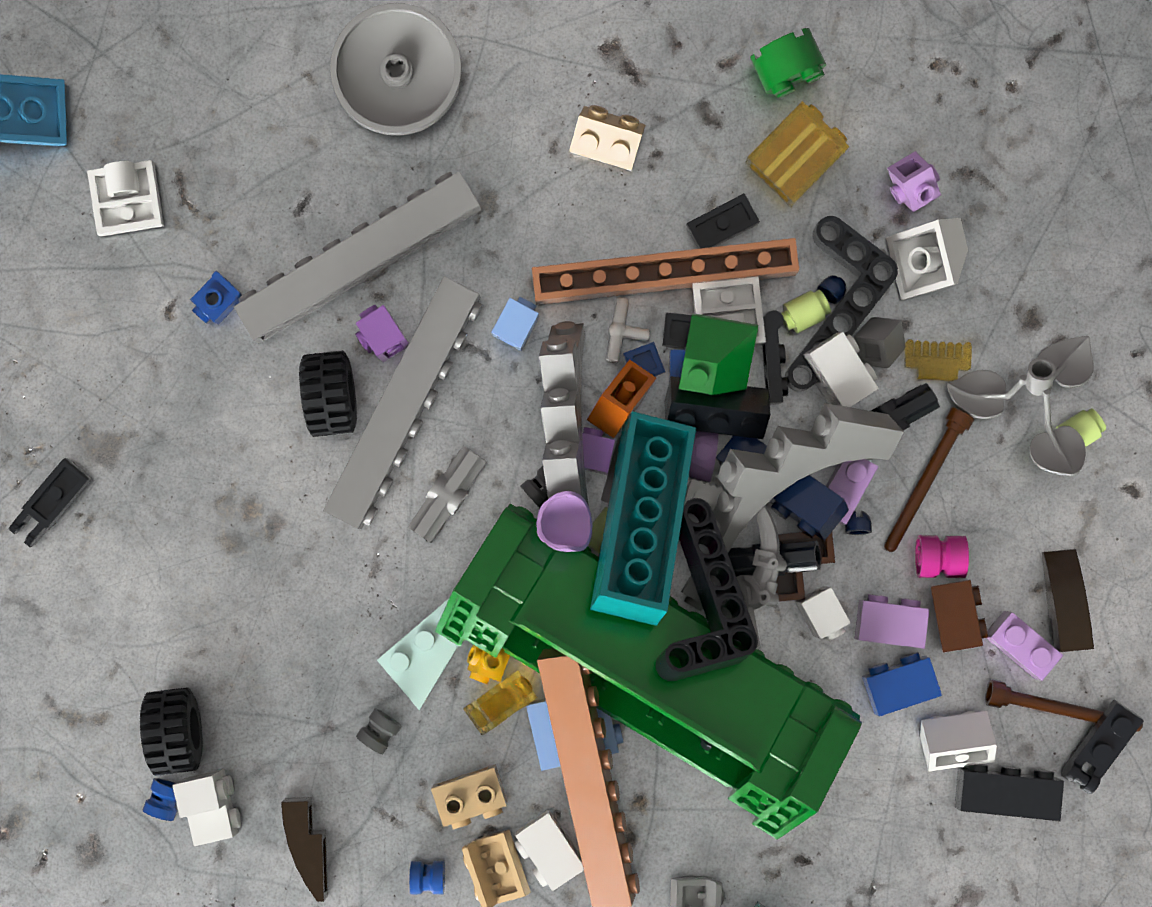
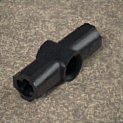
(910, 406)
(798, 556)

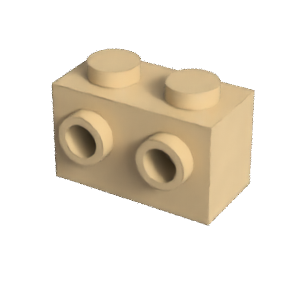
(469, 796)

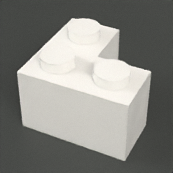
(840, 371)
(208, 806)

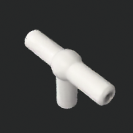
(619, 330)

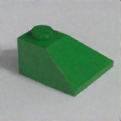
(717, 355)

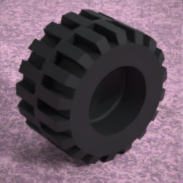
(327, 393)
(171, 731)

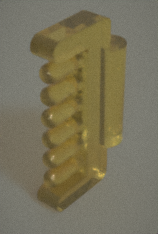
(937, 367)

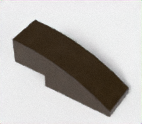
(1067, 601)
(306, 845)

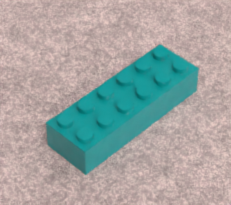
(643, 519)

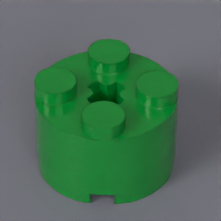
(789, 63)

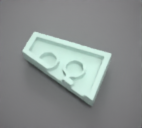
(419, 658)

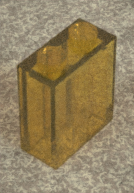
(797, 153)

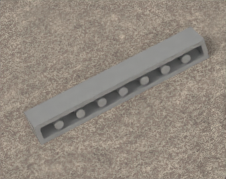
(357, 257)
(403, 402)

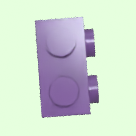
(380, 333)
(596, 450)

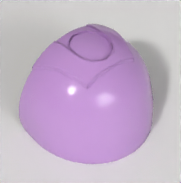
(703, 456)
(565, 522)

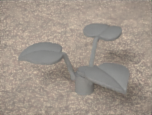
(1069, 364)

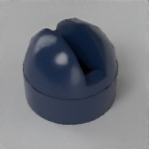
(833, 288)
(859, 525)

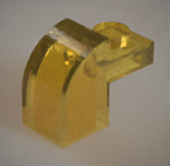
(500, 702)

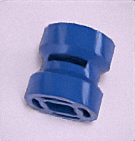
(162, 800)
(427, 877)

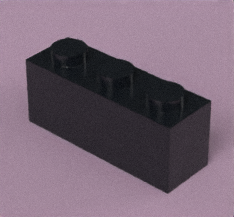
(730, 413)
(1009, 792)

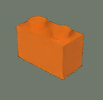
(621, 398)

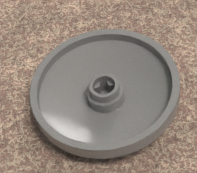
(396, 69)

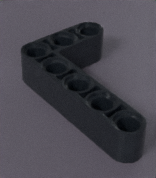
(846, 307)
(712, 598)

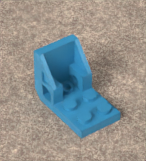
(32, 110)

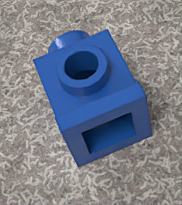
(227, 295)

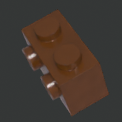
(957, 615)

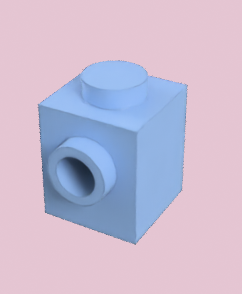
(516, 322)

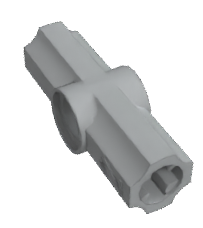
(447, 494)

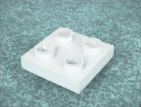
(125, 197)
(731, 300)

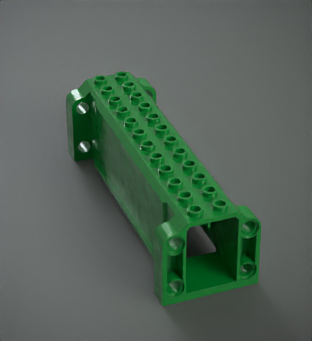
(768, 729)

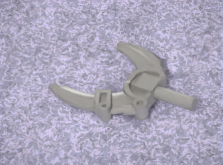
(762, 585)

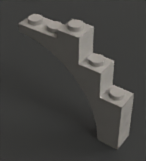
(561, 409)
(792, 454)

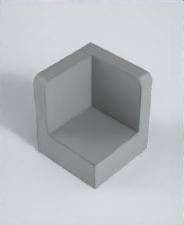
(880, 341)

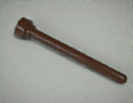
(956, 424)
(1001, 695)

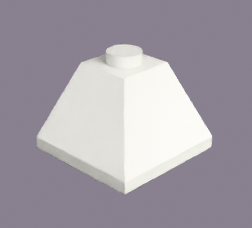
(928, 256)

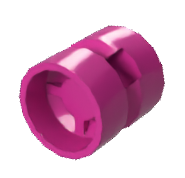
(944, 556)

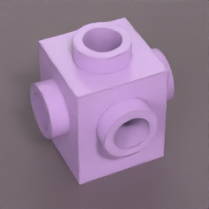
(920, 184)

